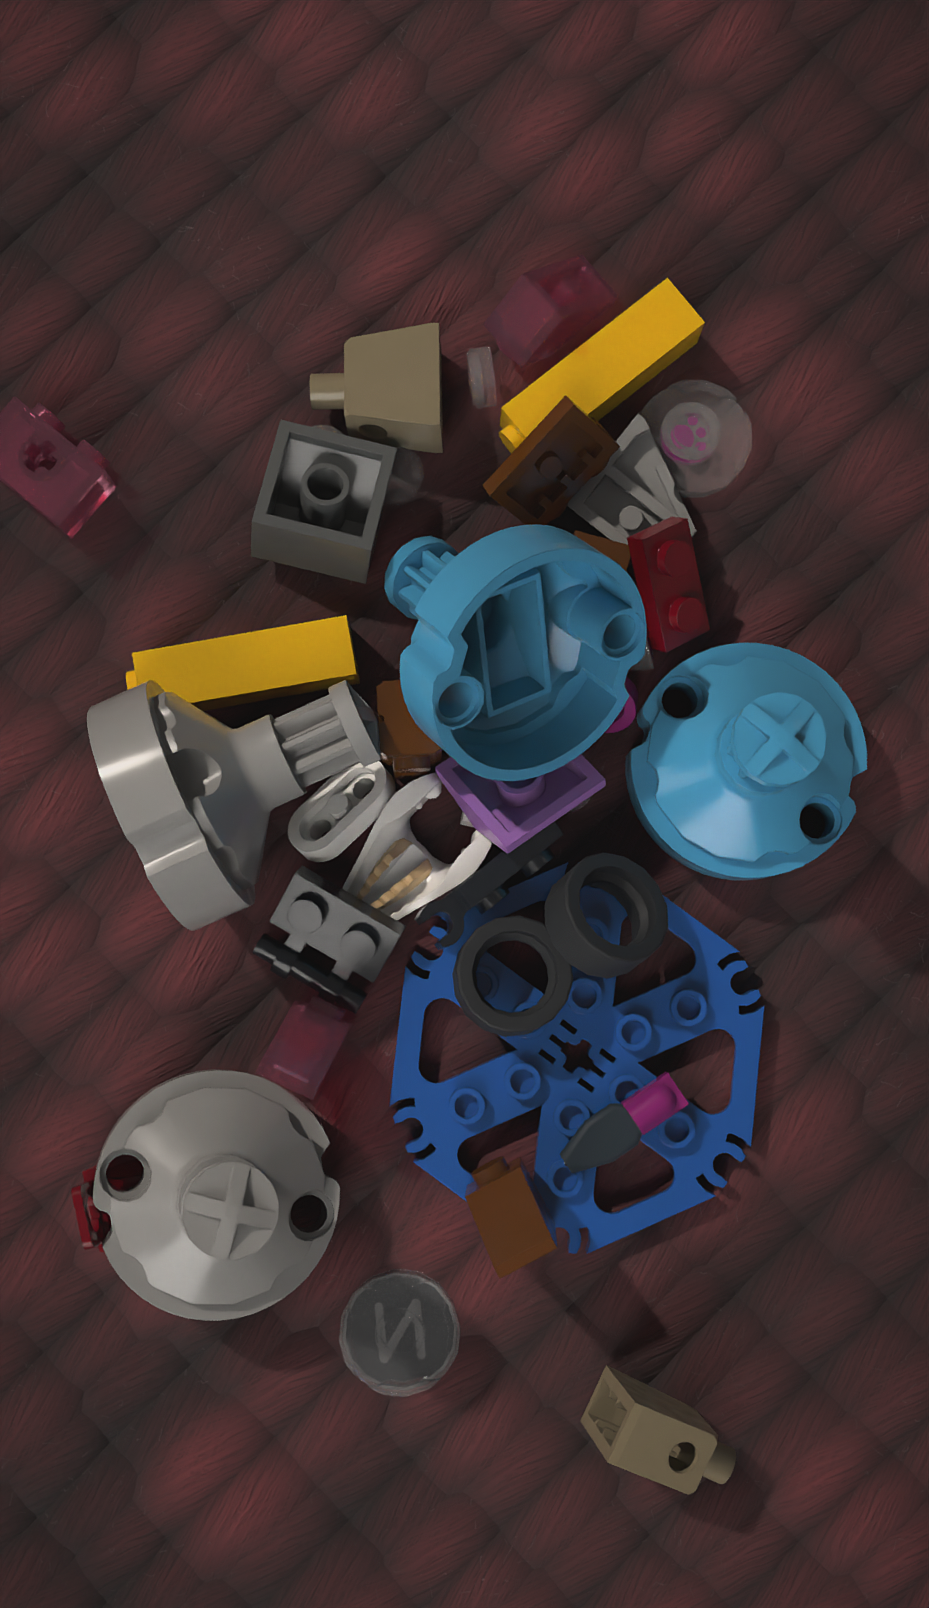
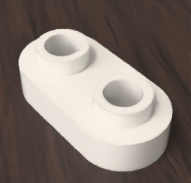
(341, 809)

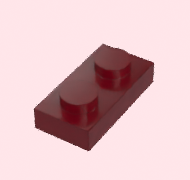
(669, 583)

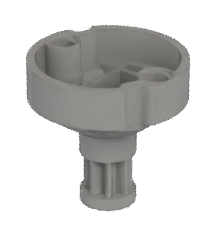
(203, 793)
(216, 1194)

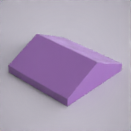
(519, 809)

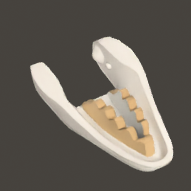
(399, 872)

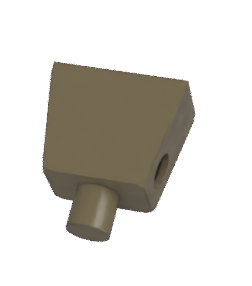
(389, 388)
(654, 1434)

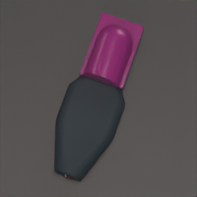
(622, 1124)

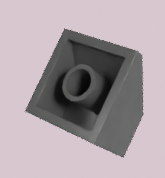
(322, 501)

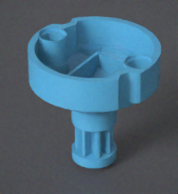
(515, 646)
(746, 761)

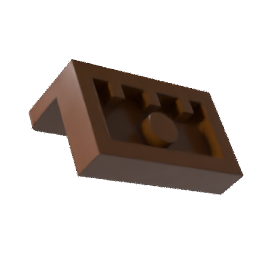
(551, 464)

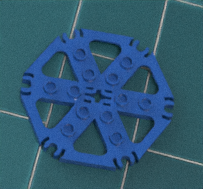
(626, 1030)

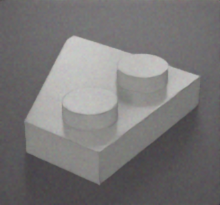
(631, 489)

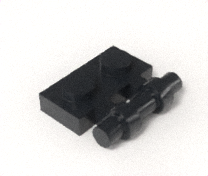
(336, 925)

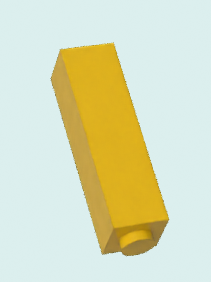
(609, 363)
(252, 664)

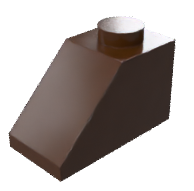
(510, 1215)

